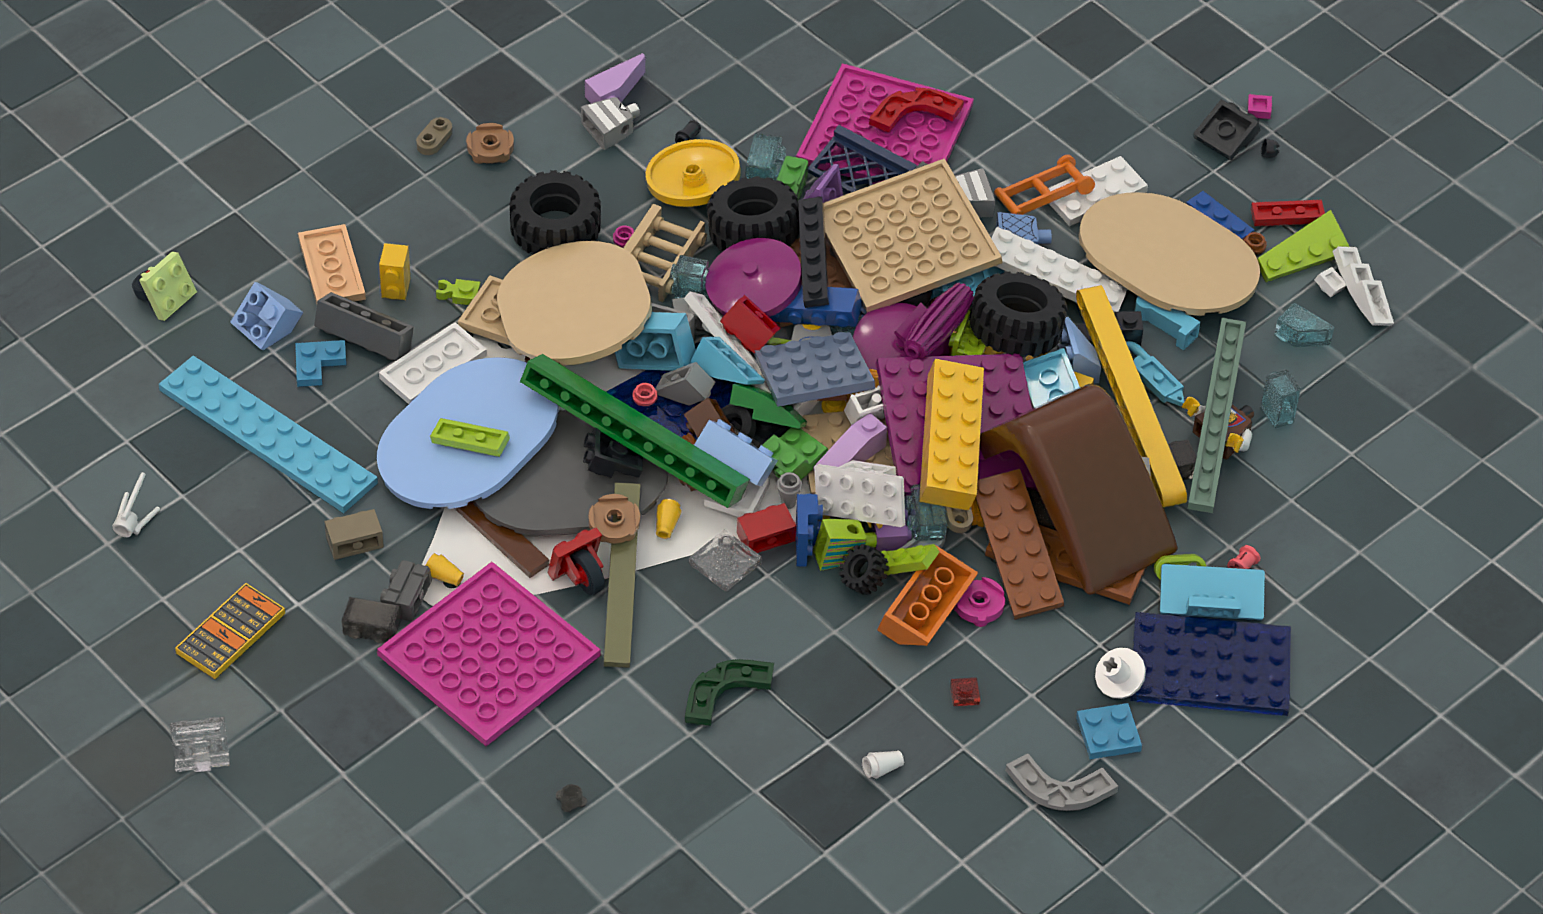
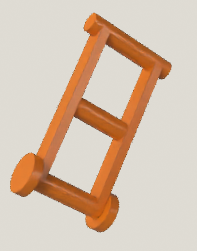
(1065, 164)

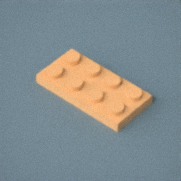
(331, 263)

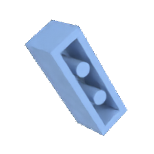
(736, 451)

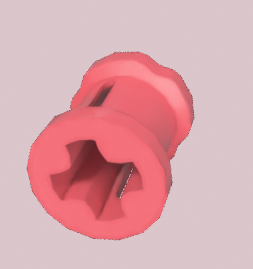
(1243, 560)

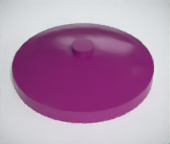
(756, 268)
(876, 335)

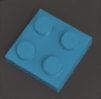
(1109, 731)

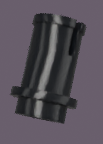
(688, 132)

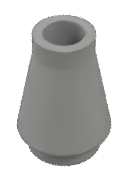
(788, 487)

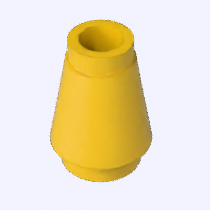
(667, 516)
(444, 570)

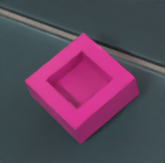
(1260, 106)

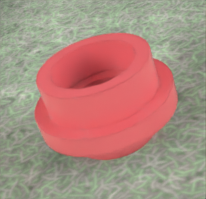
(644, 394)

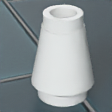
(880, 763)

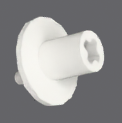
(1120, 673)

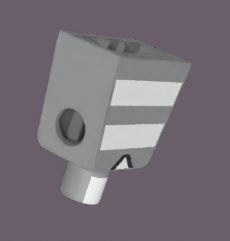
(609, 121)
(978, 192)

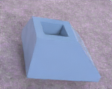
(265, 316)
(1079, 351)

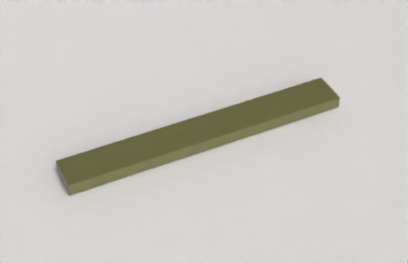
(621, 591)

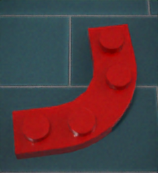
(921, 99)

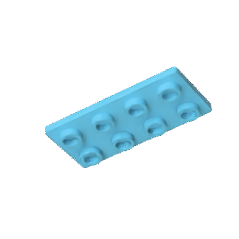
(1212, 592)

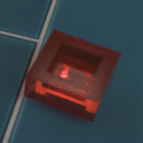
(965, 691)

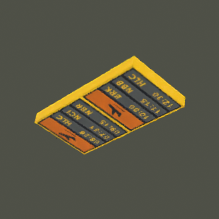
(230, 630)

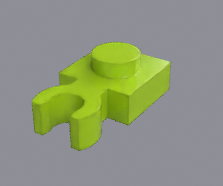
(461, 292)

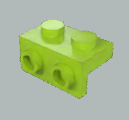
(964, 341)

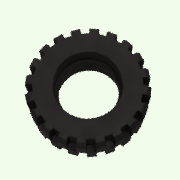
(554, 193)
(751, 211)
(1018, 314)

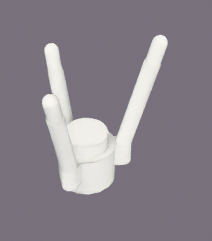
(126, 520)

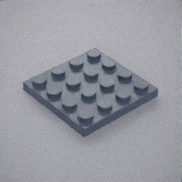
(814, 369)

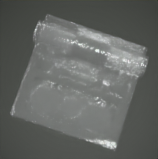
(200, 744)

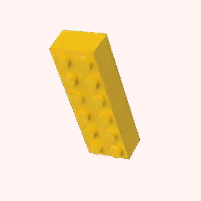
(951, 434)

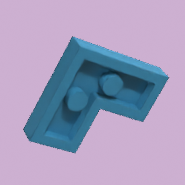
(314, 356)

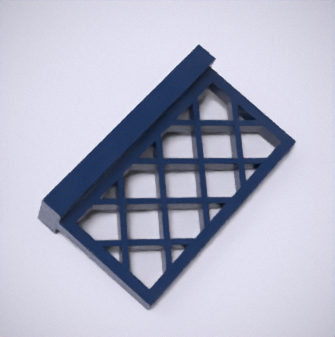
(864, 149)

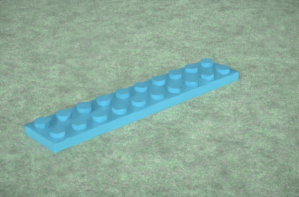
(268, 434)

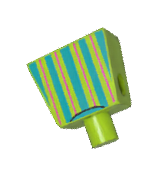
(836, 538)

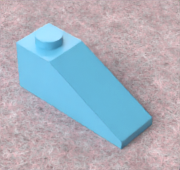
(723, 362)

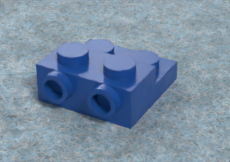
(807, 525)

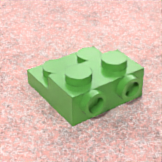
(795, 452)

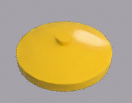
(691, 172)

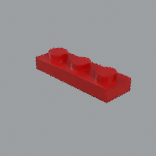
(1286, 212)

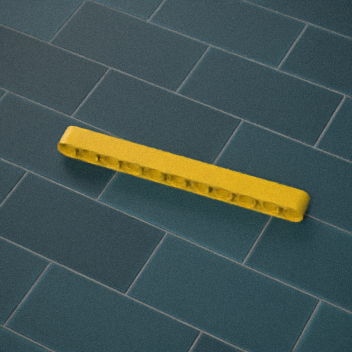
(1130, 393)

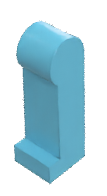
(1173, 322)

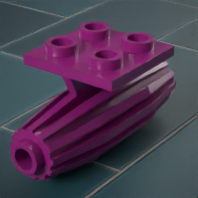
(929, 329)

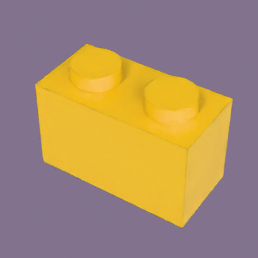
(394, 271)

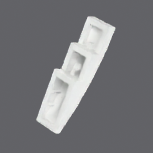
(1363, 288)

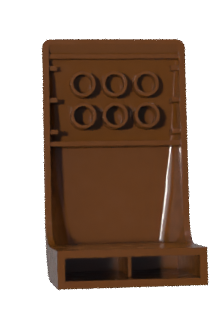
(1089, 484)

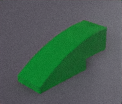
(765, 407)

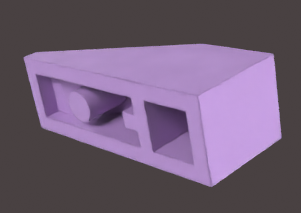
(615, 81)
(857, 443)

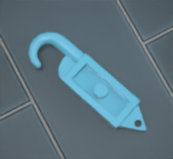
(1156, 376)

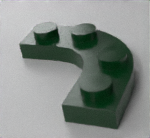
(721, 678)

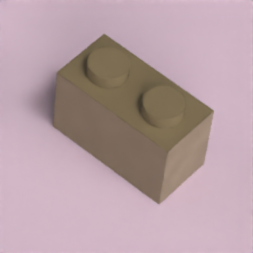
(354, 534)

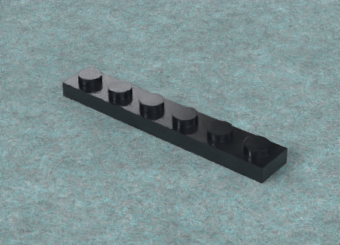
(813, 252)

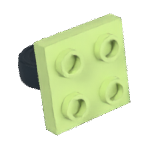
(165, 286)

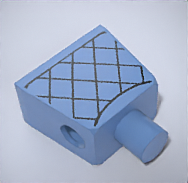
(1024, 227)

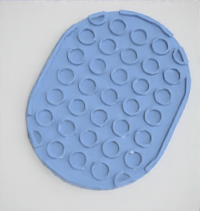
(474, 393)

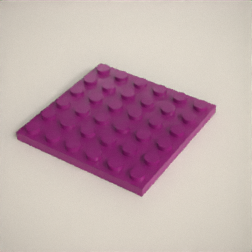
(904, 404)

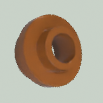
(1256, 242)

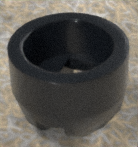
(1269, 149)

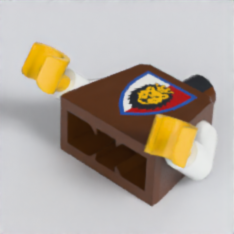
(1239, 425)

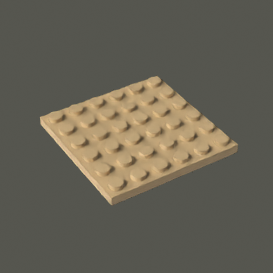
(908, 235)

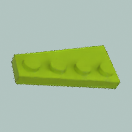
(1303, 249)

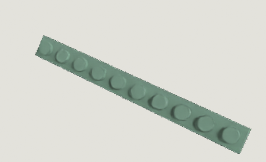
(1216, 416)

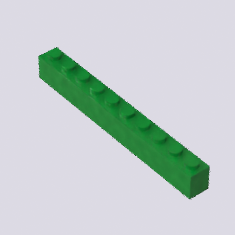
(635, 430)

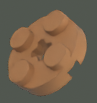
(497, 152)
(625, 510)

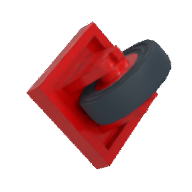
(579, 561)

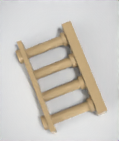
(644, 237)

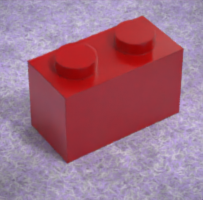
(749, 324)
(766, 528)

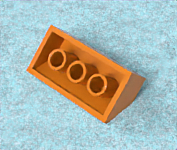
(927, 601)

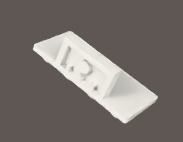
(861, 492)

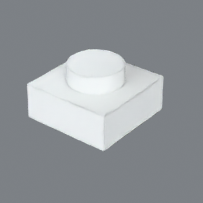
(1330, 282)

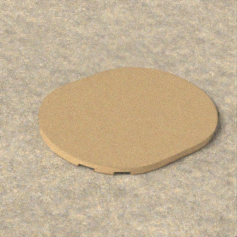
(1169, 253)
(574, 302)

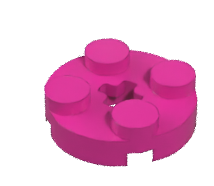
(984, 612)

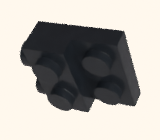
(1227, 129)
(607, 455)

